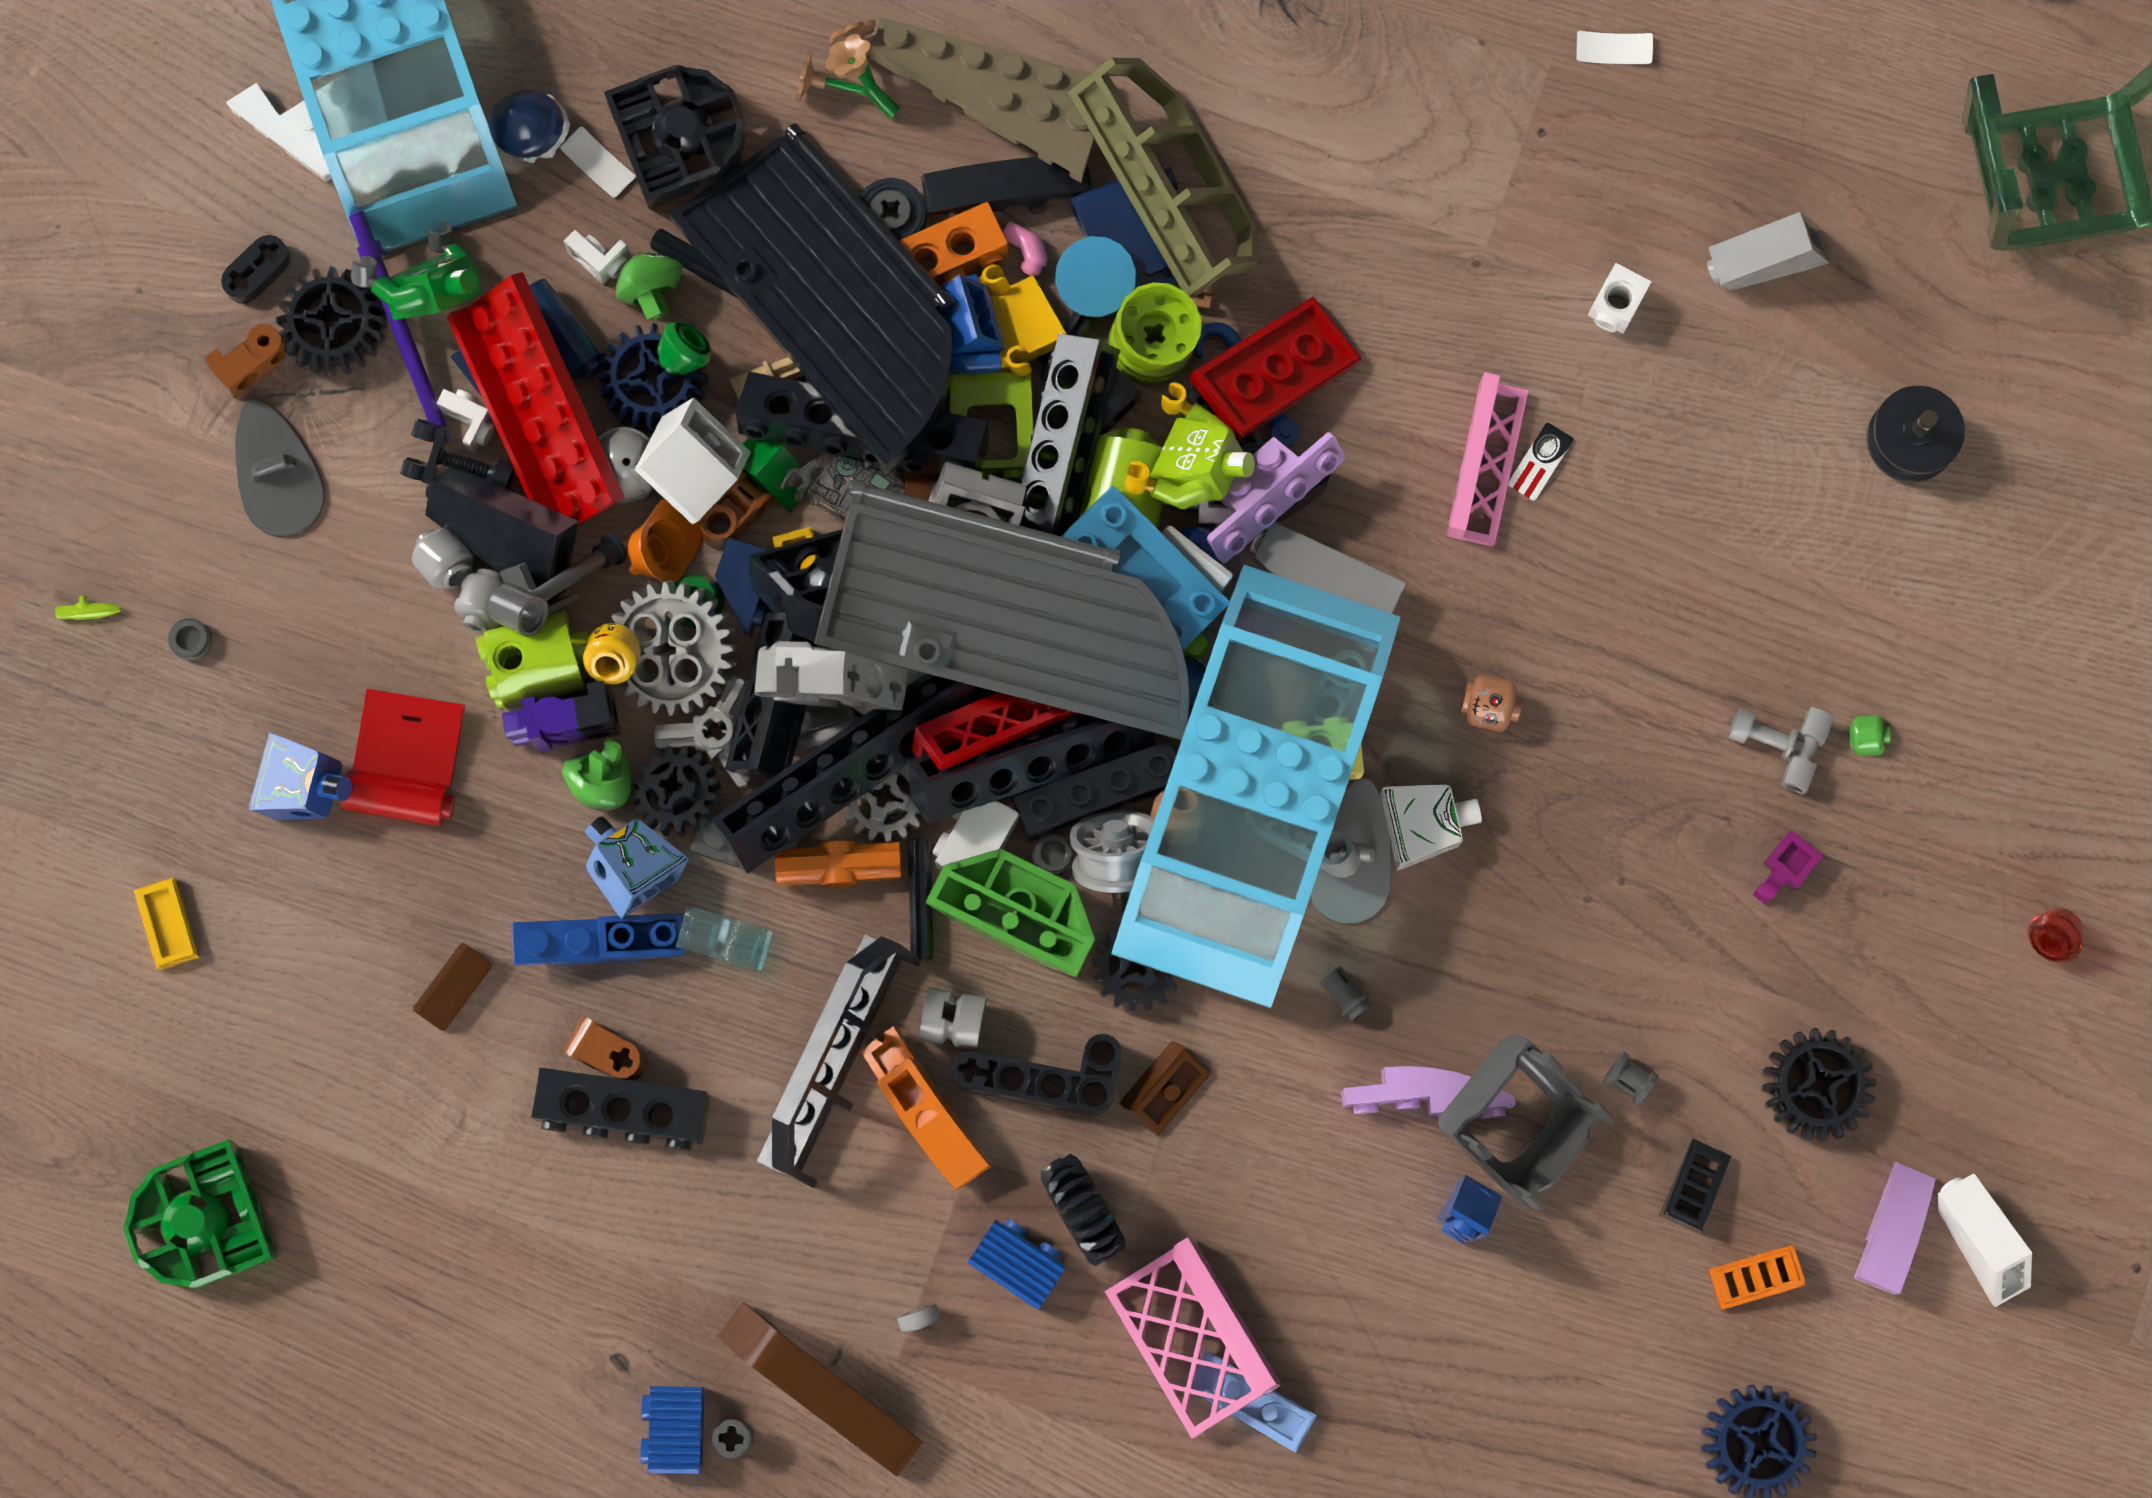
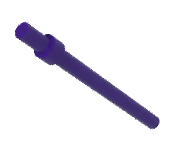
(400, 328)

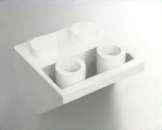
(692, 459)

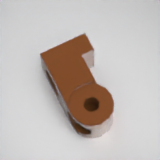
(248, 360)

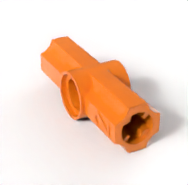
(838, 864)

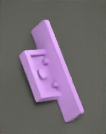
(1271, 490)

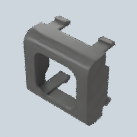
(1554, 1144)

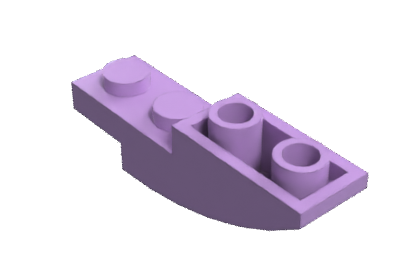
(1412, 1084)

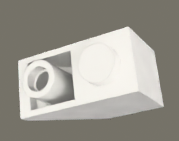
(976, 833)

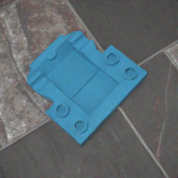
(1148, 555)

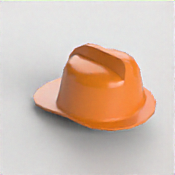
(664, 544)

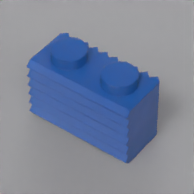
(1017, 1263)
(674, 1429)

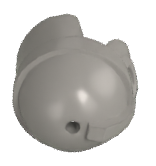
(629, 444)

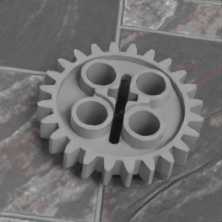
(706, 648)

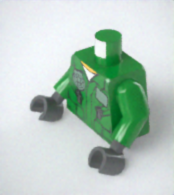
(428, 285)

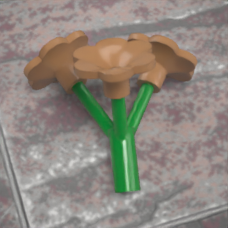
(848, 57)

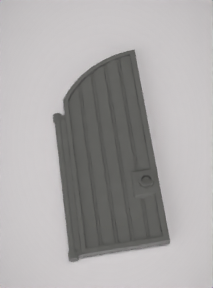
(1002, 611)

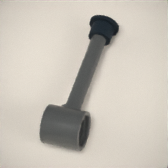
(528, 609)

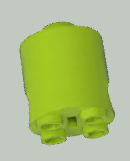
(1111, 465)
(548, 661)

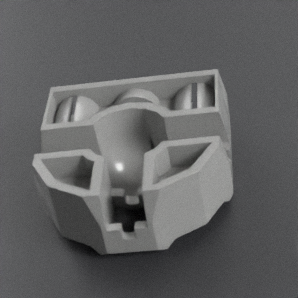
(824, 676)

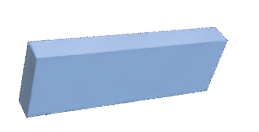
(1270, 1414)

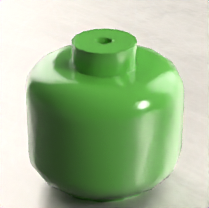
(1869, 735)

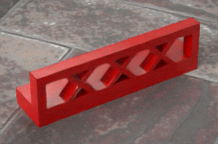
(978, 719)

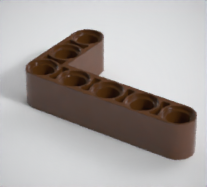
(819, 1389)

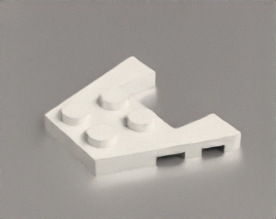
(290, 130)

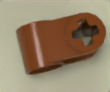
(739, 507)
(600, 1047)

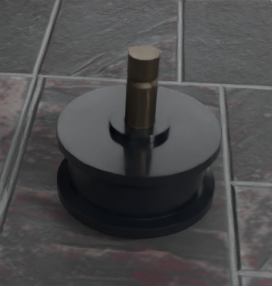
(1915, 434)

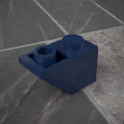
(736, 587)

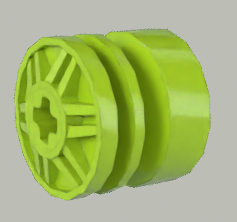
(1161, 312)

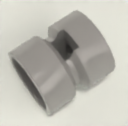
(967, 1023)

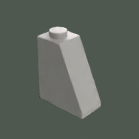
(1768, 253)

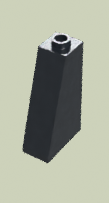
(502, 524)

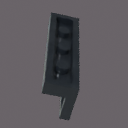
(779, 724)

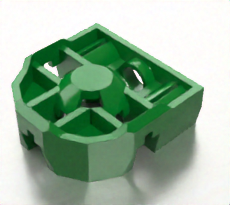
(210, 1175)

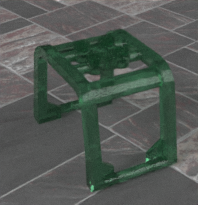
(1985, 122)

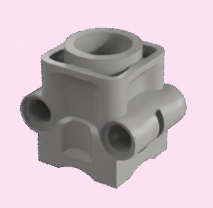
(968, 490)

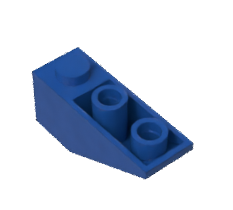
(1469, 1211)

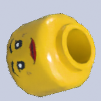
(612, 653)

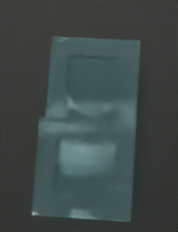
(724, 938)

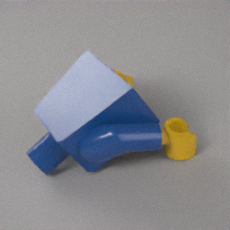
(976, 326)

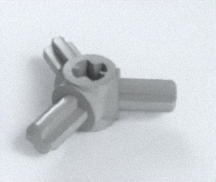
(695, 733)

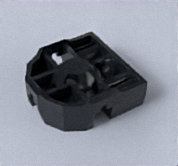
(638, 109)
(792, 590)

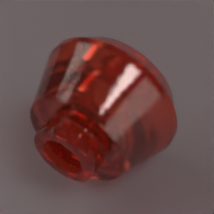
(2056, 935)

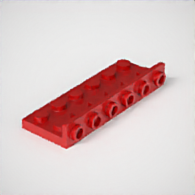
(534, 402)

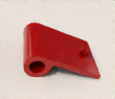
(405, 764)

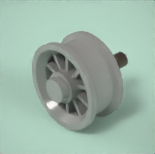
(1110, 852)

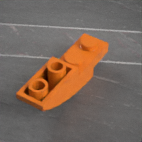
(924, 1109)

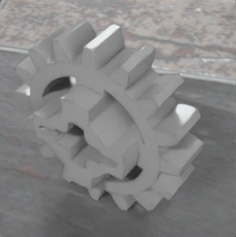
(879, 815)

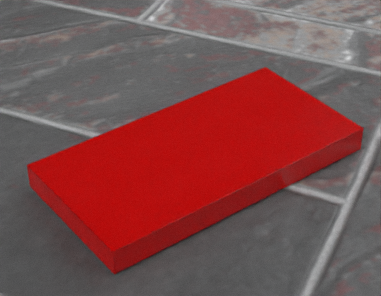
(1275, 368)

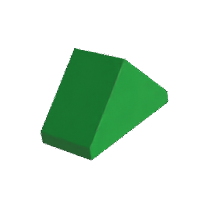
(767, 469)

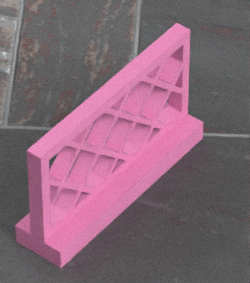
(1224, 1318)

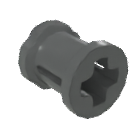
(1630, 1078)
(741, 1429)

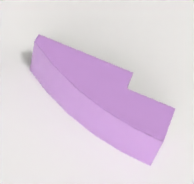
(1896, 1229)

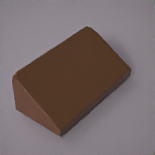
(452, 986)
(1165, 1087)

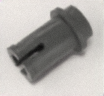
(1346, 994)

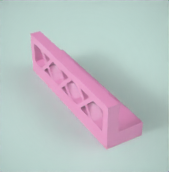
(1472, 458)

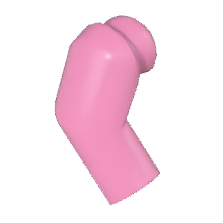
(1031, 247)

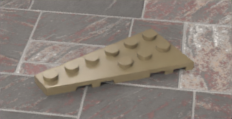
(1000, 89)

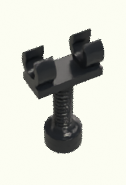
(499, 473)

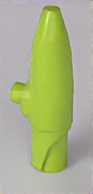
(86, 610)

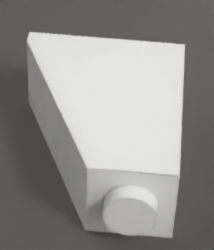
(1986, 1239)

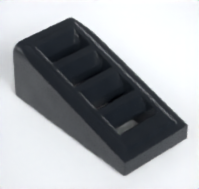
(1681, 1216)

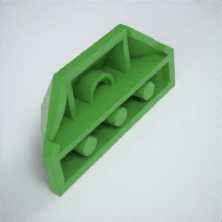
(1016, 908)

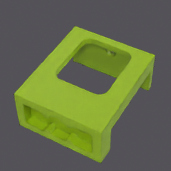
(998, 390)

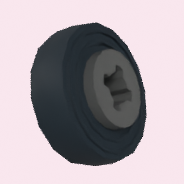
(892, 193)

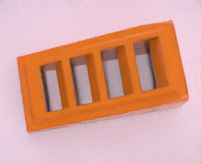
(1791, 1265)

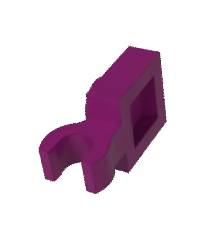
(1789, 864)

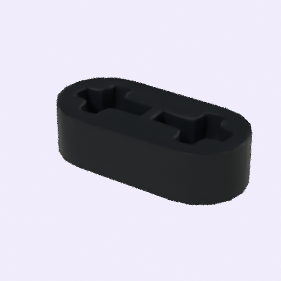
(249, 262)

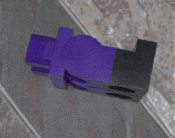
(564, 720)

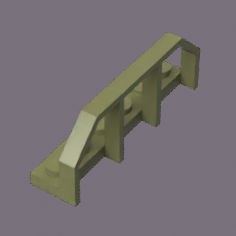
(1147, 183)

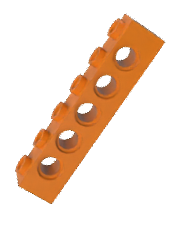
(973, 226)

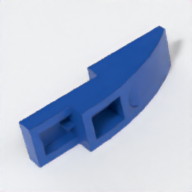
(596, 940)

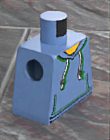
(632, 863)

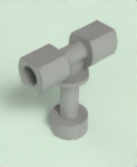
(1797, 747)

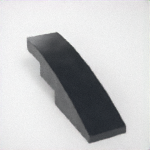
(1001, 184)

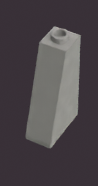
(1323, 568)

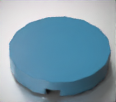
(1095, 276)

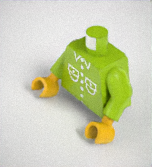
(1195, 460)

